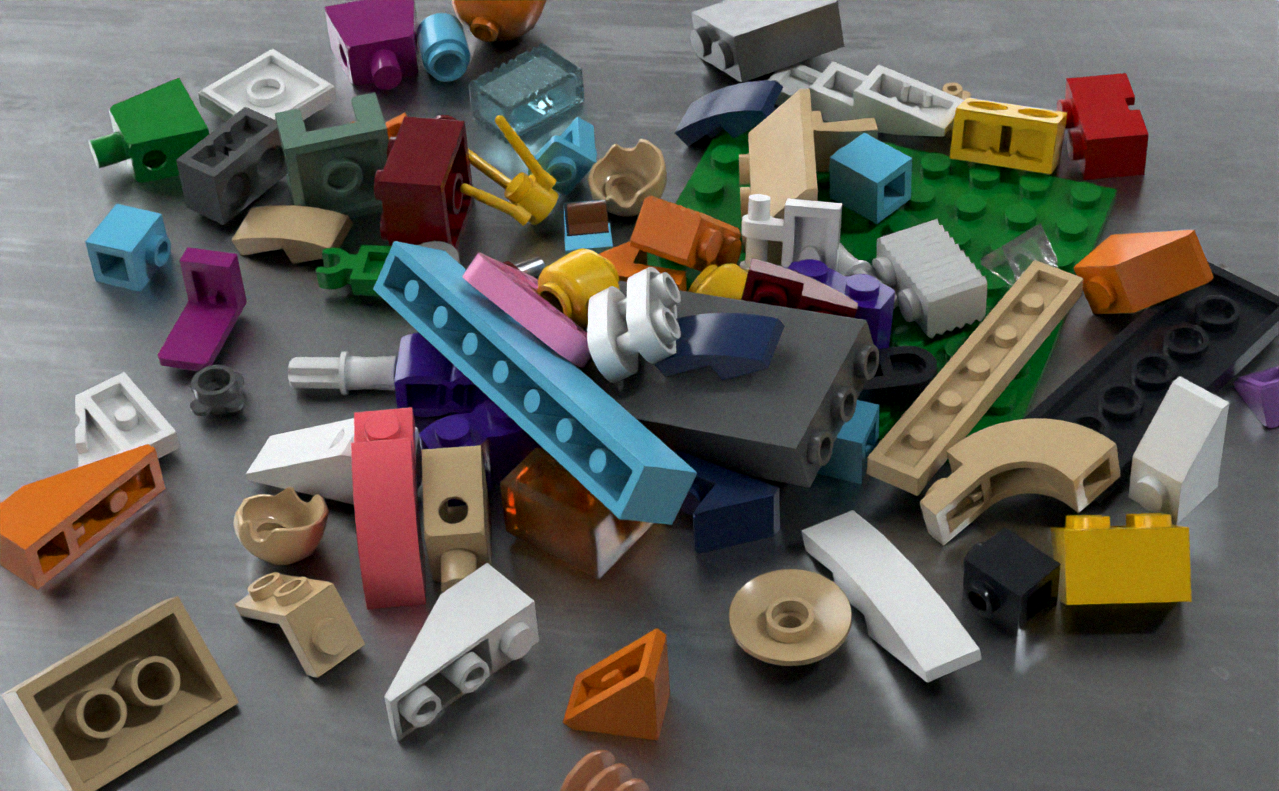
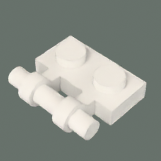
(807, 231)

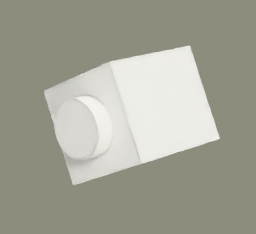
(1180, 451)

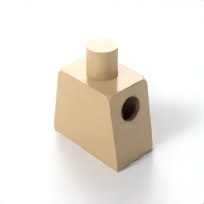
(456, 536)

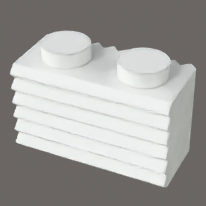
(931, 278)

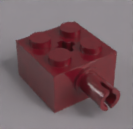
(424, 182)

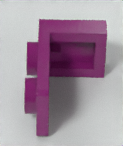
(212, 309)

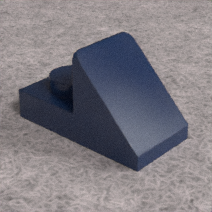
(728, 506)

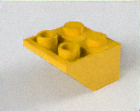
(1122, 562)

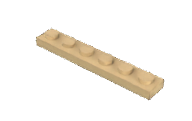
(974, 377)

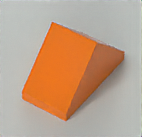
(624, 691)

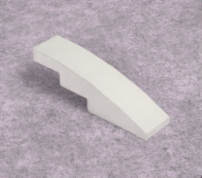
(895, 100)
(893, 595)

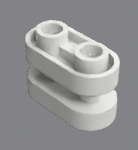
(633, 324)

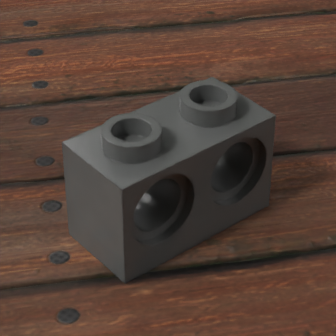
(232, 166)

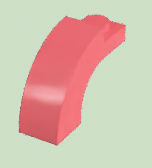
(388, 508)

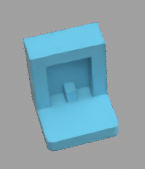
(569, 155)

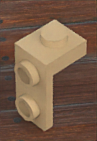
(308, 614)

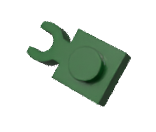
(358, 269)

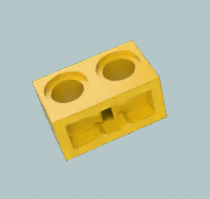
(1008, 135)

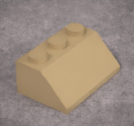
(780, 162)
(121, 697)

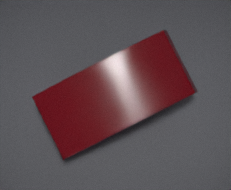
(786, 288)

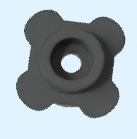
(216, 391)

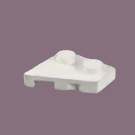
(118, 419)

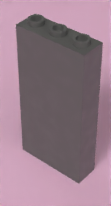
(764, 422)

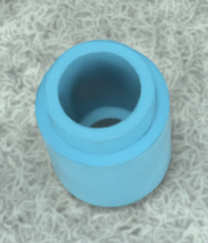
(443, 46)

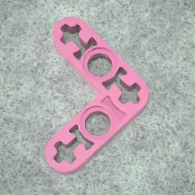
(517, 296)

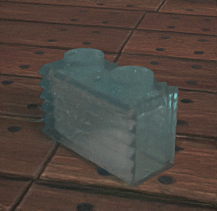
(526, 91)

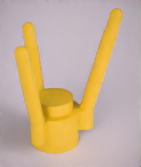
(528, 196)

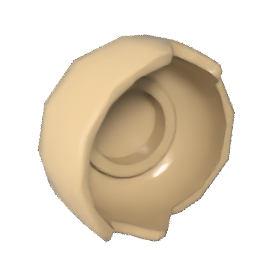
(628, 177)
(281, 526)

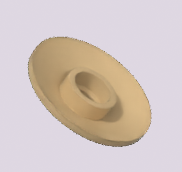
(790, 617)

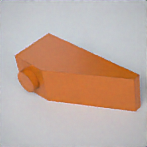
(68, 513)

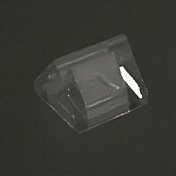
(1017, 255)

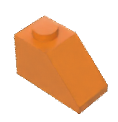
(1142, 270)

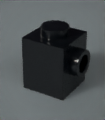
(1010, 581)

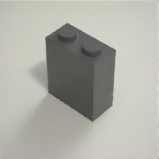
(765, 35)

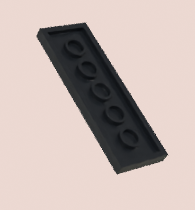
(1195, 335)

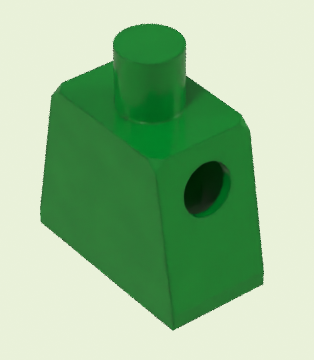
(151, 132)

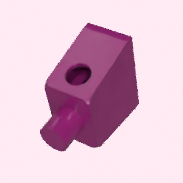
(375, 40)

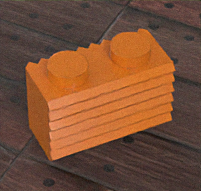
(685, 235)

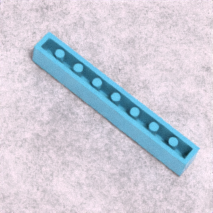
(537, 387)

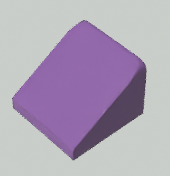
(1261, 395)

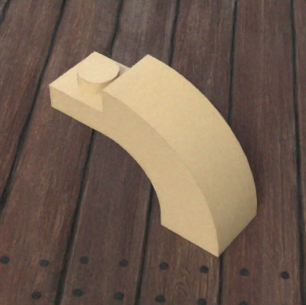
(1019, 459)

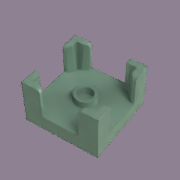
(338, 163)

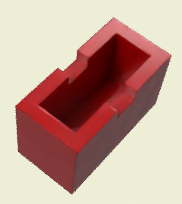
(1101, 128)

